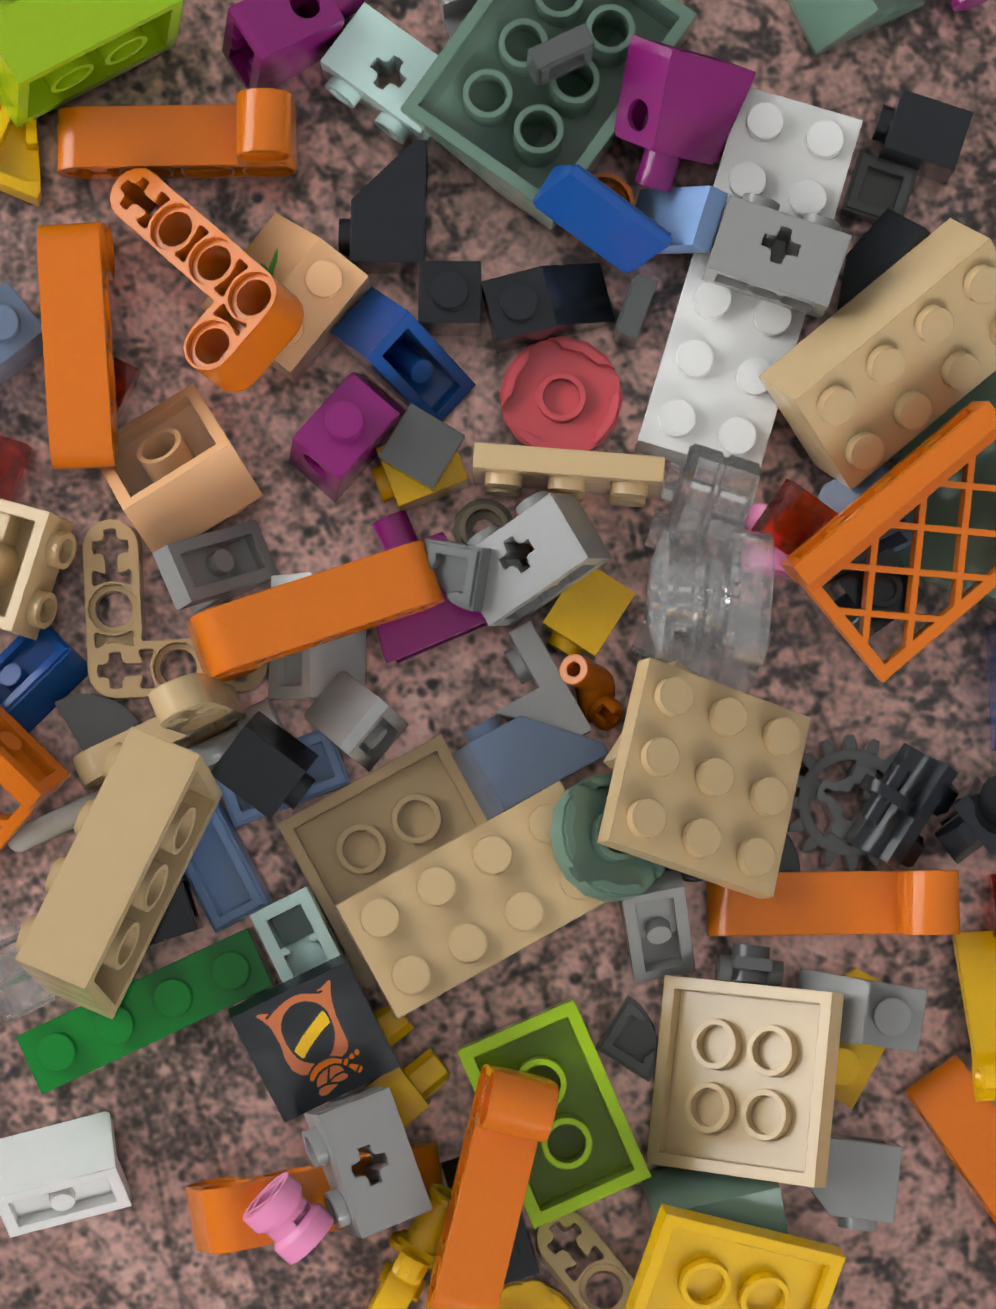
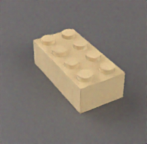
(892, 355)
(119, 872)
(464, 906)

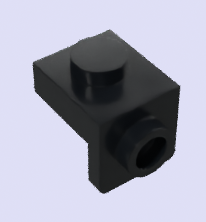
(887, 596)

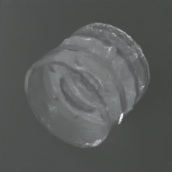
(712, 595)

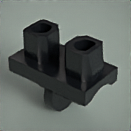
(901, 807)
(972, 821)

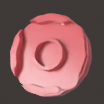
(561, 395)

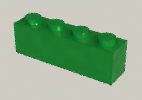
(149, 1011)

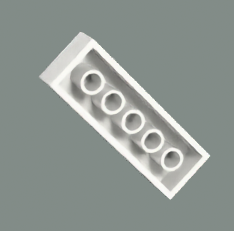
(727, 339)

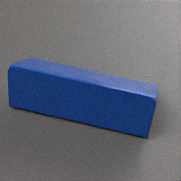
(600, 217)
(38, 676)

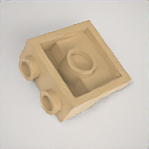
(31, 553)

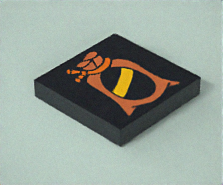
(313, 1037)

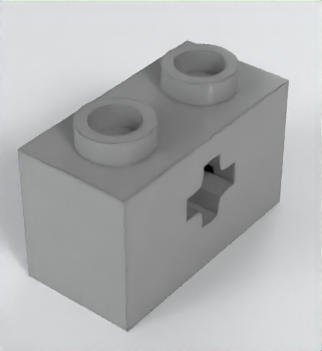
(743, 254)
(563, 554)
(392, 1182)

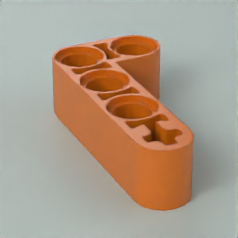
(181, 140)
(235, 316)
(78, 343)
(313, 611)
(841, 905)
(960, 1125)
(489, 1187)
(220, 1203)

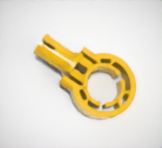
(417, 1250)

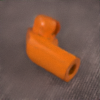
(593, 690)

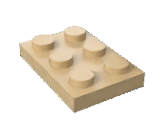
(624, 477)

